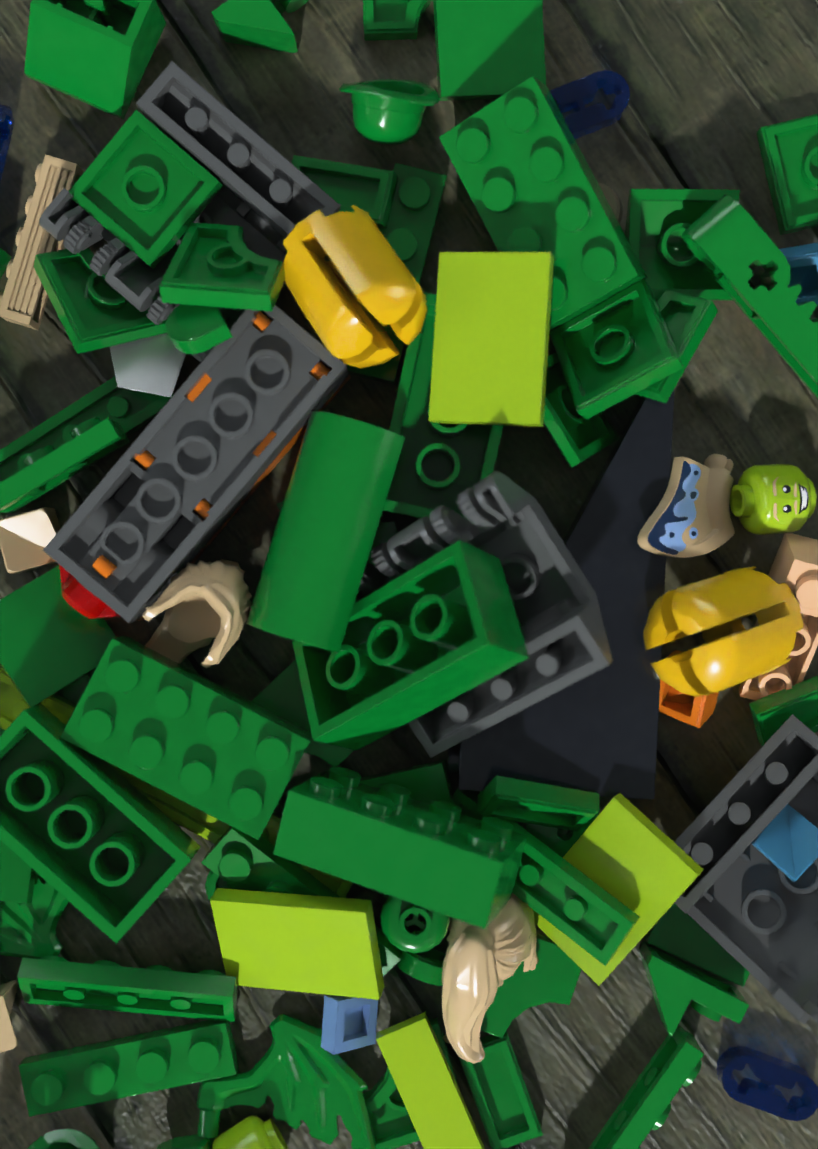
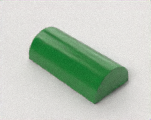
(325, 530)

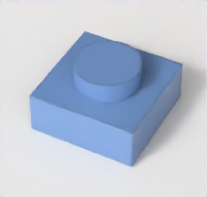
(348, 1023)

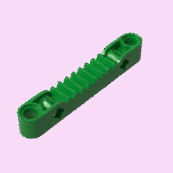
(727, 245)

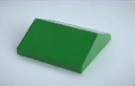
(655, 234)
(572, 434)

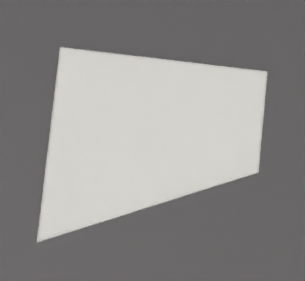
(148, 365)

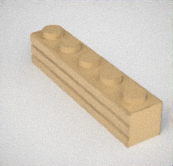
(24, 294)

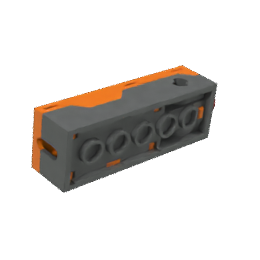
(194, 465)

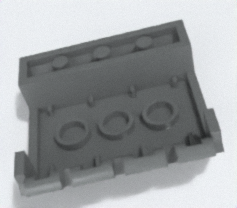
(741, 894)

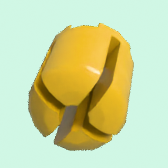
(354, 289)
(730, 649)

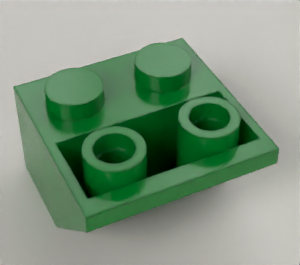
(93, 48)

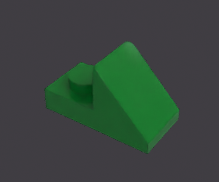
(257, 23)
(678, 982)

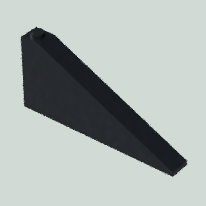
(605, 726)

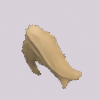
(199, 606)
(478, 965)

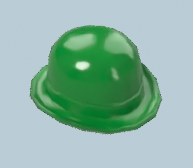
(389, 108)

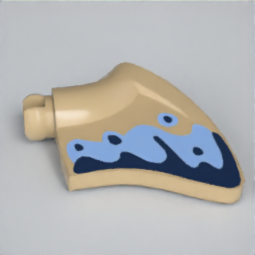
(693, 511)

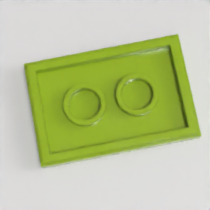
(491, 338)
(634, 865)
(299, 942)

